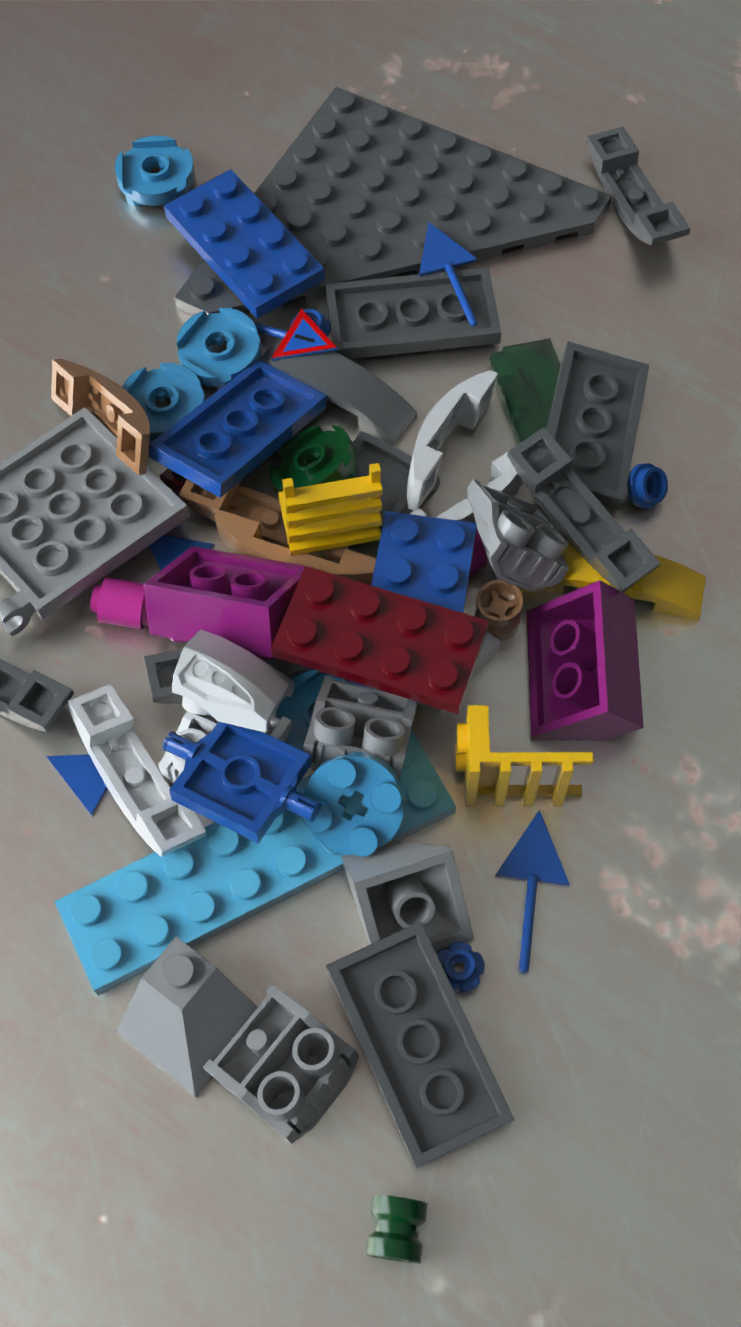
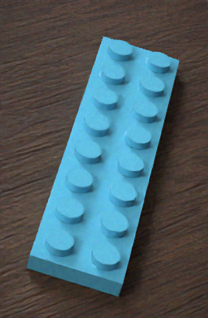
(219, 881)

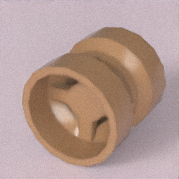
(505, 603)

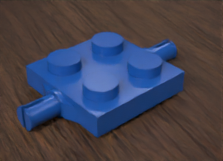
(241, 778)

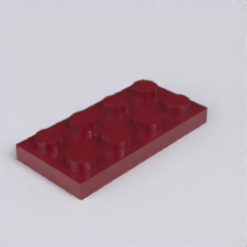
(381, 639)

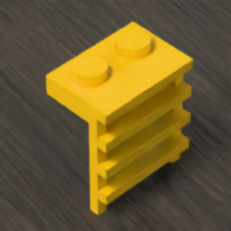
(332, 512)
(490, 772)

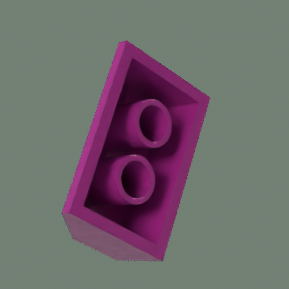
(223, 595)
(584, 666)

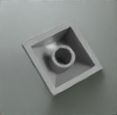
(407, 886)
(184, 1015)

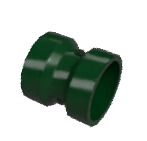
(396, 1230)

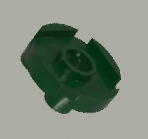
(331, 449)

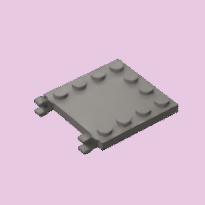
(73, 517)

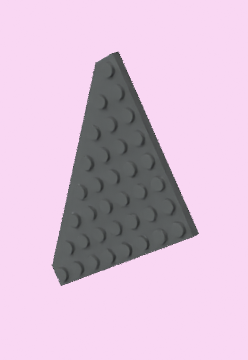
(371, 180)

